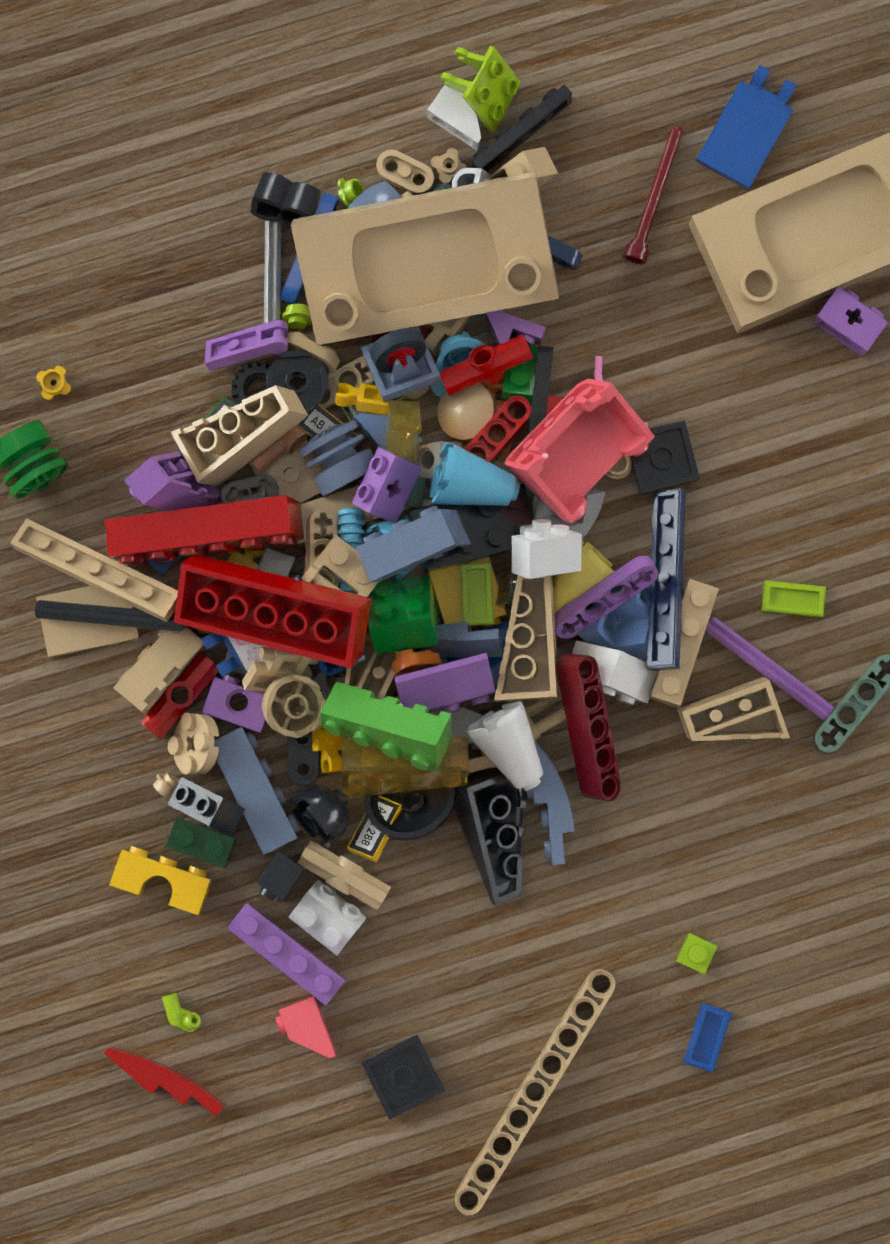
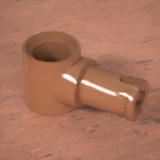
(287, 443)

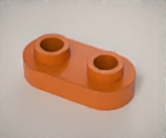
(410, 661)

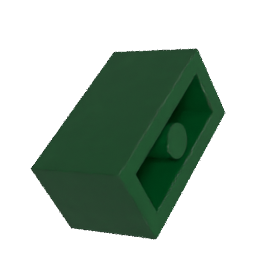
(201, 842)

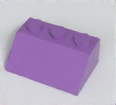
(448, 685)

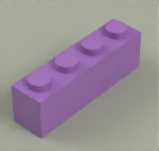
(286, 953)

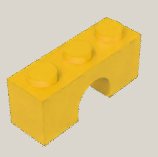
(188, 887)

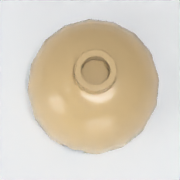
(293, 705)

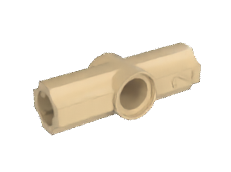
(344, 875)

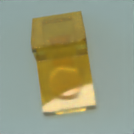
(403, 428)

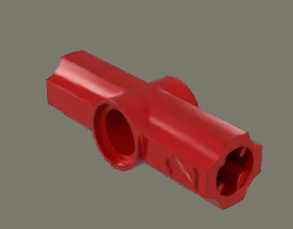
(486, 365)
(166, 711)

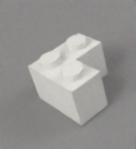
(545, 550)
(620, 673)

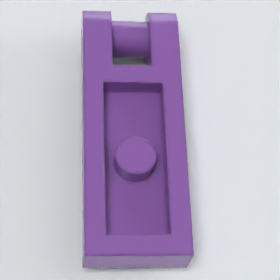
(247, 344)

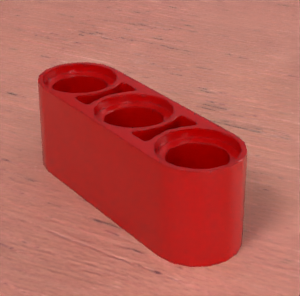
(504, 422)

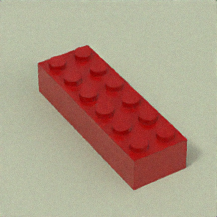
(204, 529)
(272, 610)

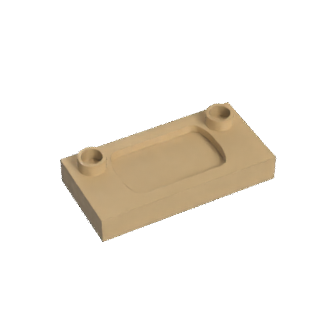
(800, 235)
(425, 258)

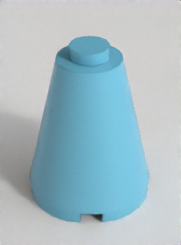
(470, 480)

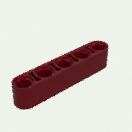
(588, 726)

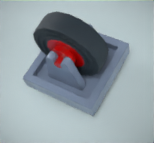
(400, 363)

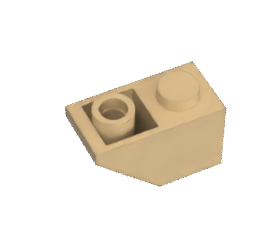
(527, 162)

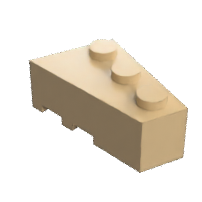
(159, 667)
(737, 713)

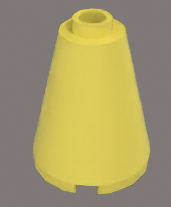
(571, 585)

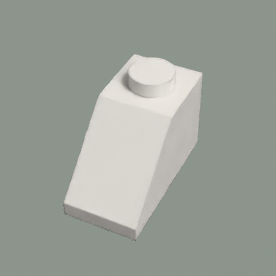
(455, 116)

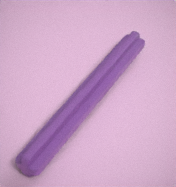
(769, 668)

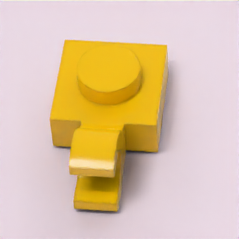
(329, 747)

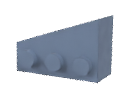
(412, 543)

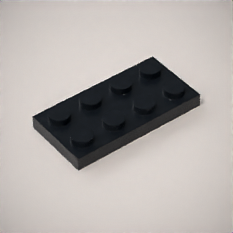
(487, 528)

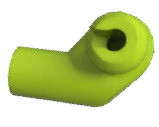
(178, 1016)

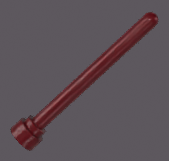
(637, 250)

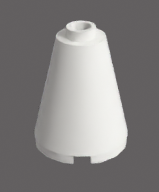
(509, 744)

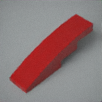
(153, 1074)

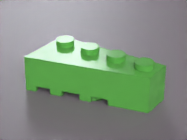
(388, 725)

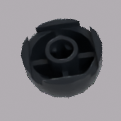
(321, 812)

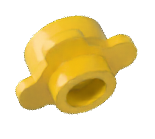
(45, 379)

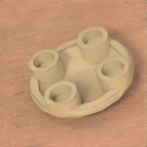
(465, 412)

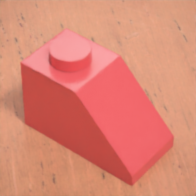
(306, 1026)

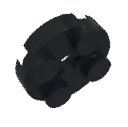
(307, 369)

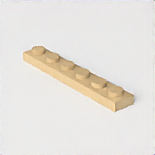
(96, 570)

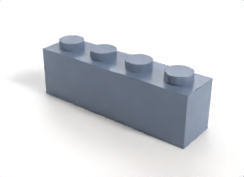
(254, 791)

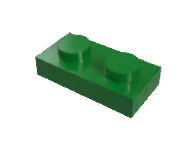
(520, 379)

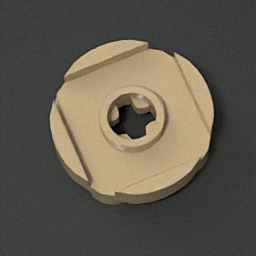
(194, 744)

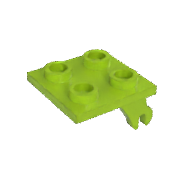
(491, 89)

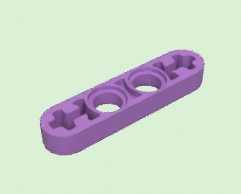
(607, 600)

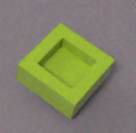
(696, 953)

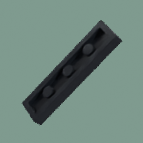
(530, 122)

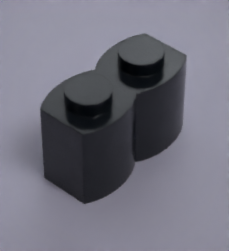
(283, 200)

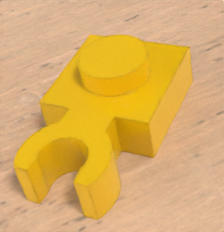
(365, 398)

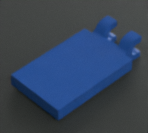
(747, 130)

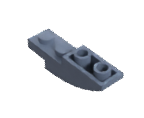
(558, 812)

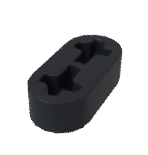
(250, 484)

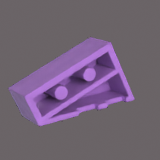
(170, 485)

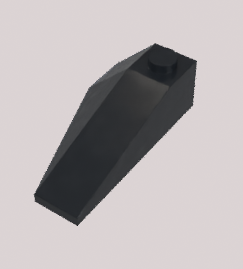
(492, 824)

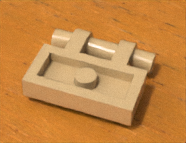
(264, 673)

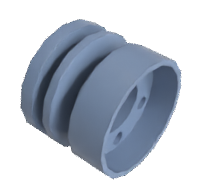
(337, 457)

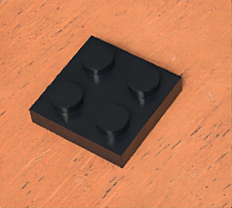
(666, 461)
(403, 1076)

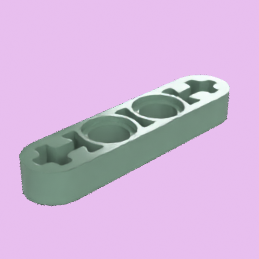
(853, 701)

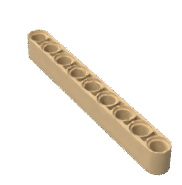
(532, 1107)

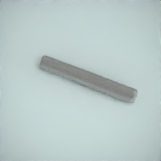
(272, 271)

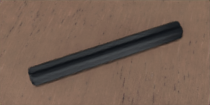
(103, 615)

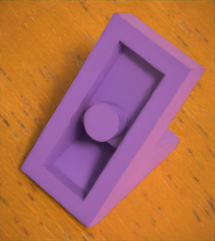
(504, 325)

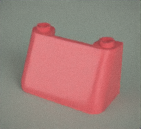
(578, 446)

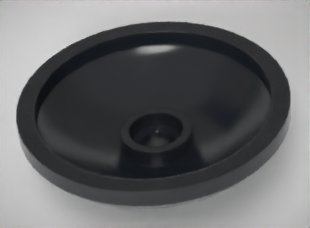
(415, 823)

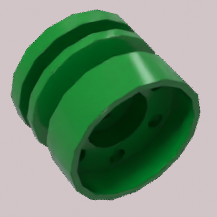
(29, 464)

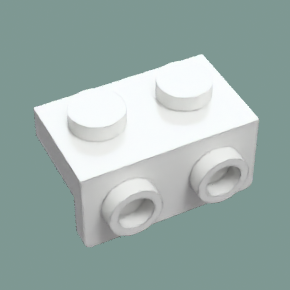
(327, 917)

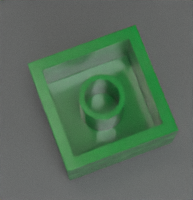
(403, 615)

